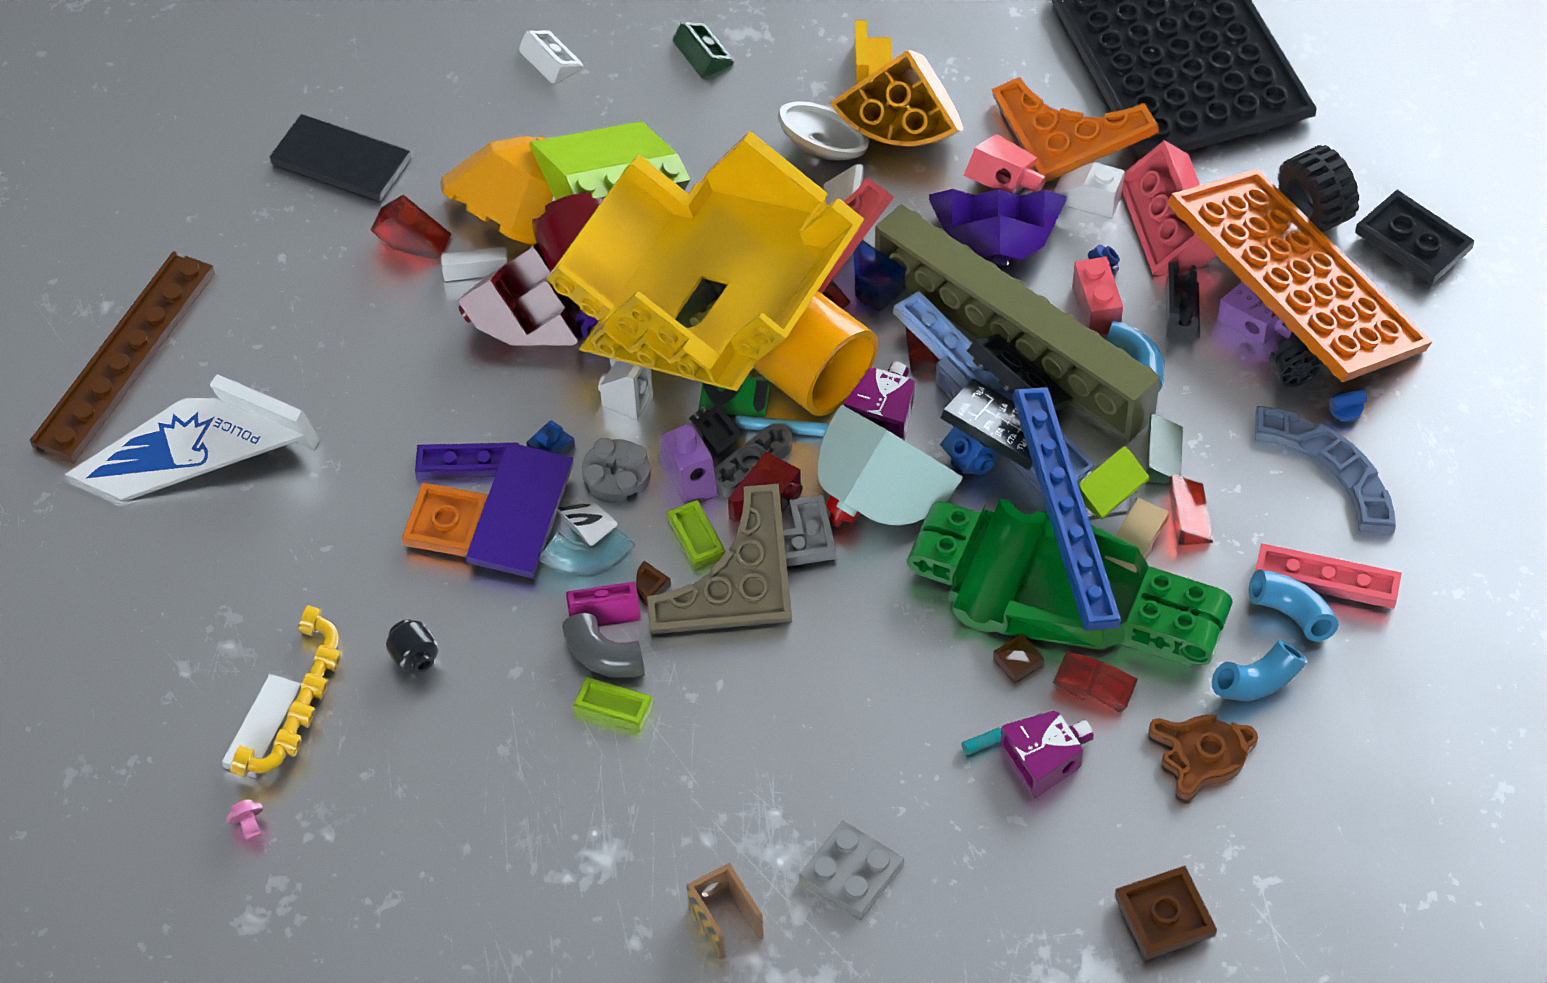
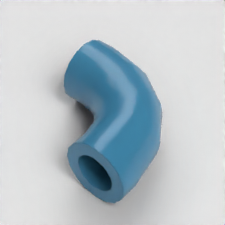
(1138, 347)
(1296, 601)
(1259, 678)

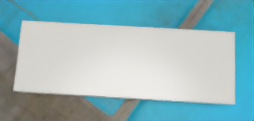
(264, 719)

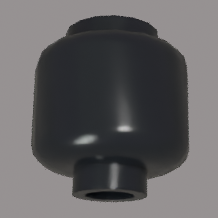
(412, 646)

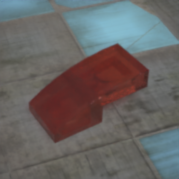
(1091, 677)

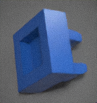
(552, 439)

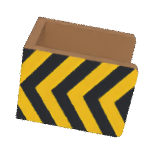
(728, 883)

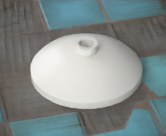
(821, 132)

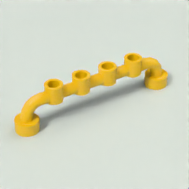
(300, 712)

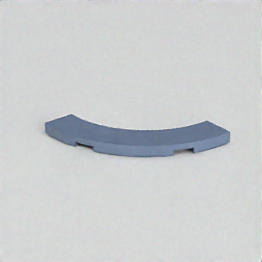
(1339, 456)

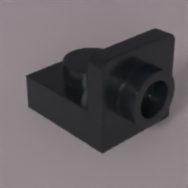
(715, 429)

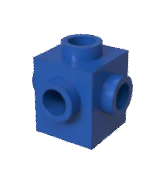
(968, 453)

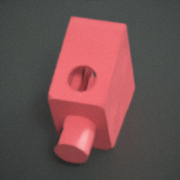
(1004, 166)

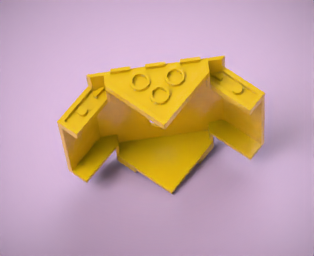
(743, 226)

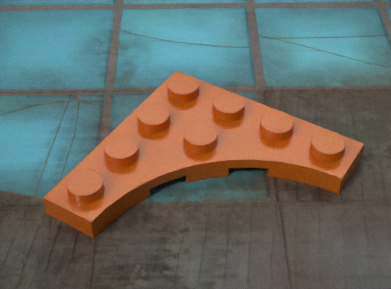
(1065, 137)

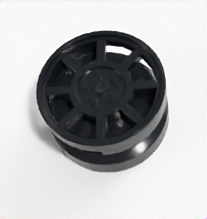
(1295, 361)

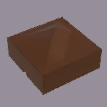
(1018, 657)

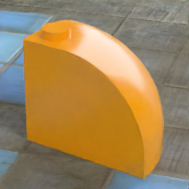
(900, 104)

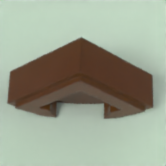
(650, 582)

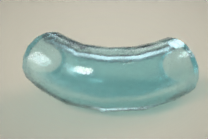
(585, 560)

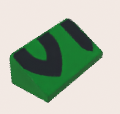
(749, 400)

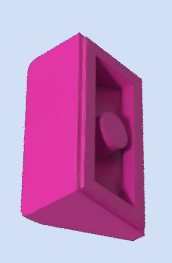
(607, 603)

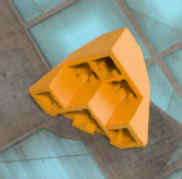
(502, 185)

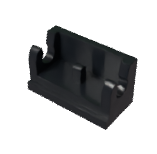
(1182, 302)

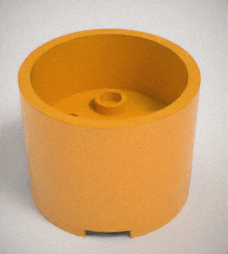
(821, 357)

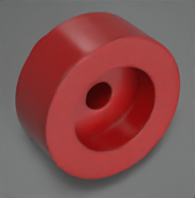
(838, 515)

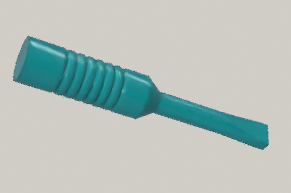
(982, 741)

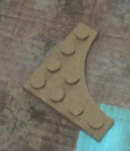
(744, 585)

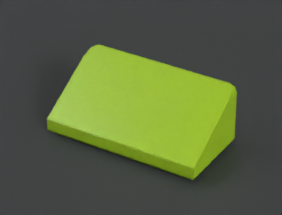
(1112, 483)

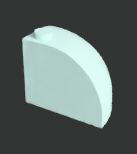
(880, 472)

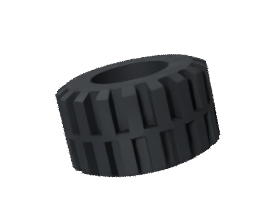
(1320, 186)

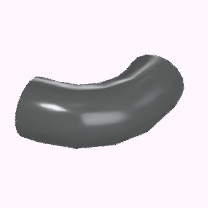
(598, 652)

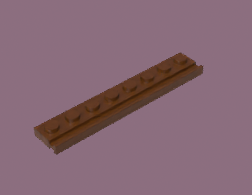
(122, 357)

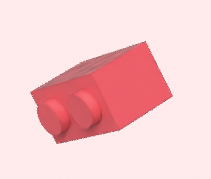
(1097, 294)

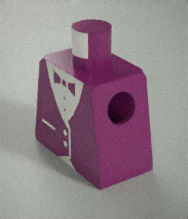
(885, 398)
(1044, 749)

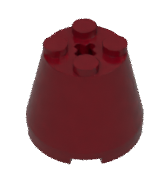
(561, 225)

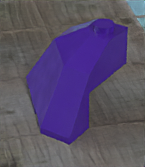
(998, 222)

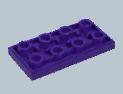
(520, 510)

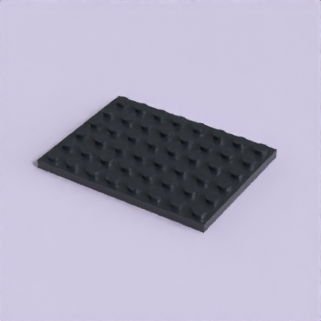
(1196, 65)

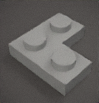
(812, 535)

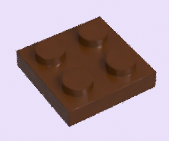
(1165, 912)

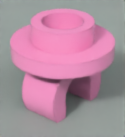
(244, 814)

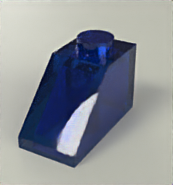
(876, 277)

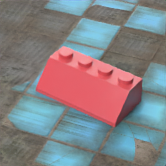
(1160, 230)

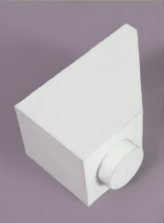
(1093, 188)
(626, 389)

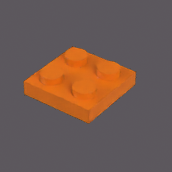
(444, 519)

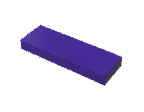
(458, 460)

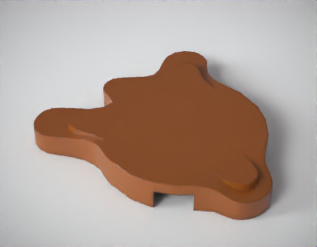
(1203, 750)

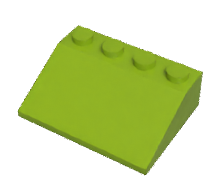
(598, 157)

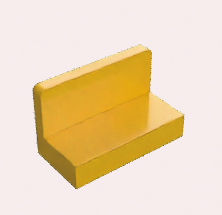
(870, 52)

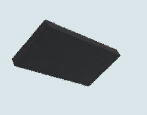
(340, 157)

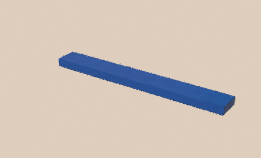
(1066, 509)

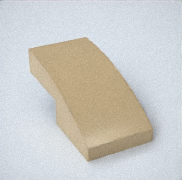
(1141, 529)

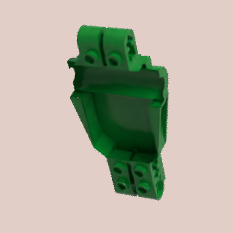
(1014, 582)

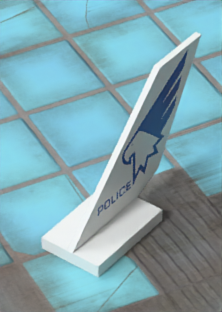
(194, 440)

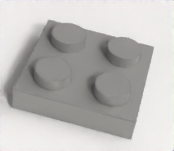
(851, 869)

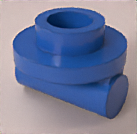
(1109, 252)
(1348, 405)

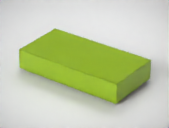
(695, 534)
(613, 704)

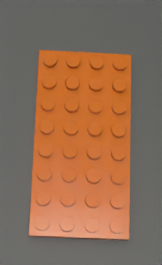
(1299, 274)

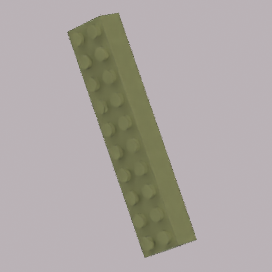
(990, 303)

